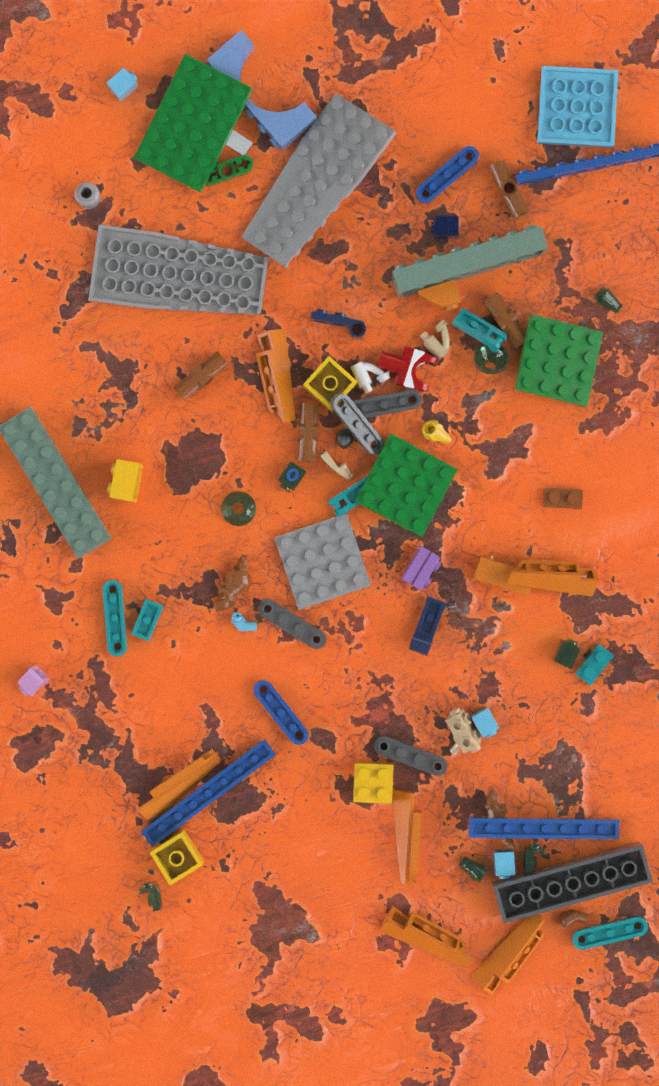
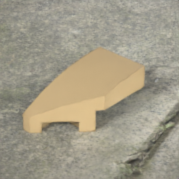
(342, 470)

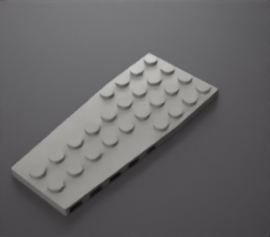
(317, 178)
(174, 274)

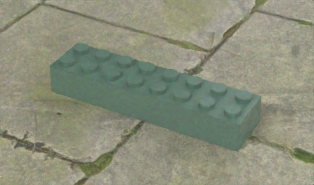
(469, 261)
(55, 482)

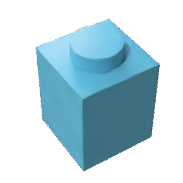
(123, 84)
(484, 722)
(504, 863)

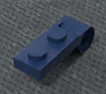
(338, 319)
(427, 626)

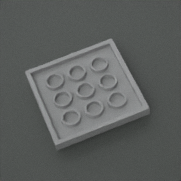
(322, 561)

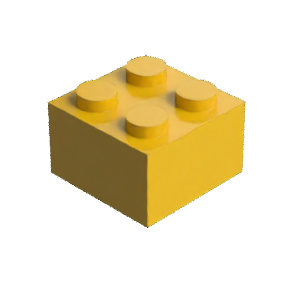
(328, 381)
(125, 480)
(373, 782)
(177, 857)

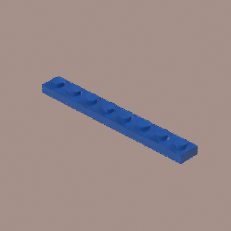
(580, 165)
(208, 792)
(543, 828)

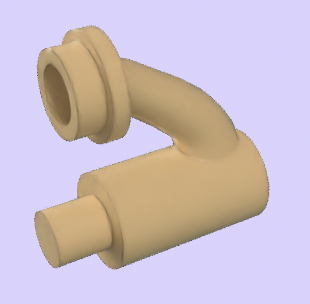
(433, 345)

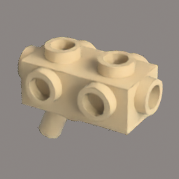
(464, 733)

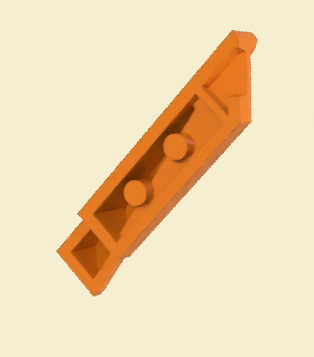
(275, 373)
(555, 576)
(176, 786)
(407, 834)
(510, 955)

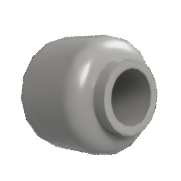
(93, 193)

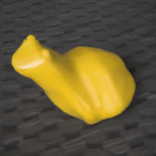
(435, 432)

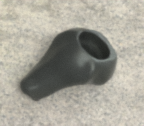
(345, 438)

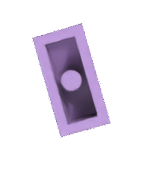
(32, 681)

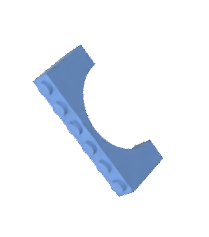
(280, 126)

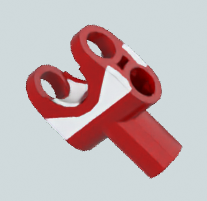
(406, 366)

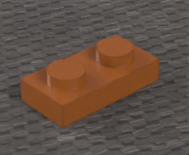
(562, 498)

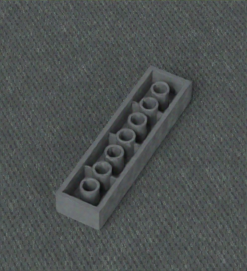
(572, 882)

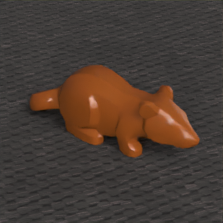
(236, 584)
(496, 811)

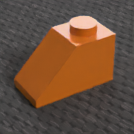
(441, 295)

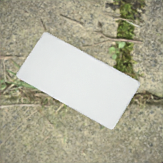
(238, 143)

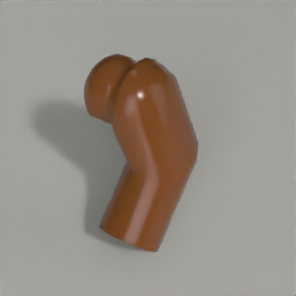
(572, 916)

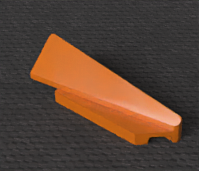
(426, 936)

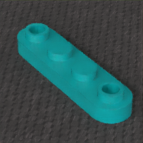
(114, 617)
(609, 932)

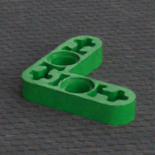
(238, 160)

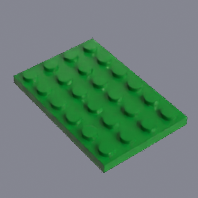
(193, 123)

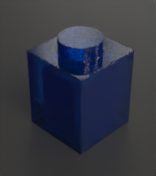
(445, 227)

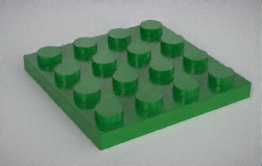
(558, 360)
(406, 485)

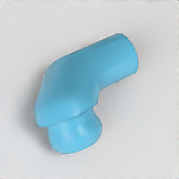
(241, 624)

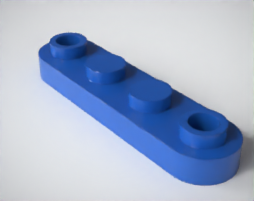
(447, 174)
(281, 712)

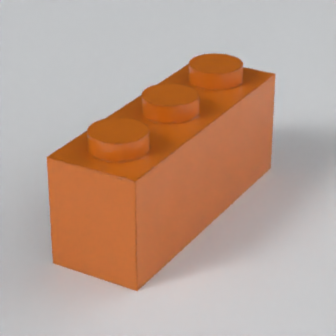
(497, 574)

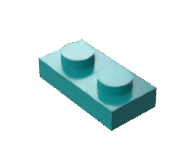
(147, 620)
(594, 664)

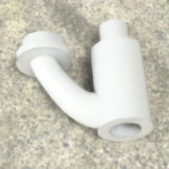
(361, 375)

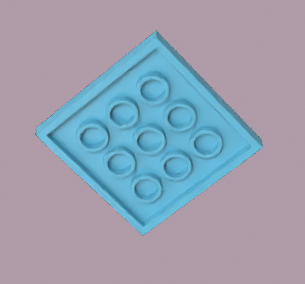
(577, 106)

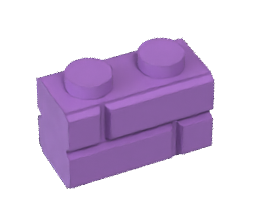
(420, 568)

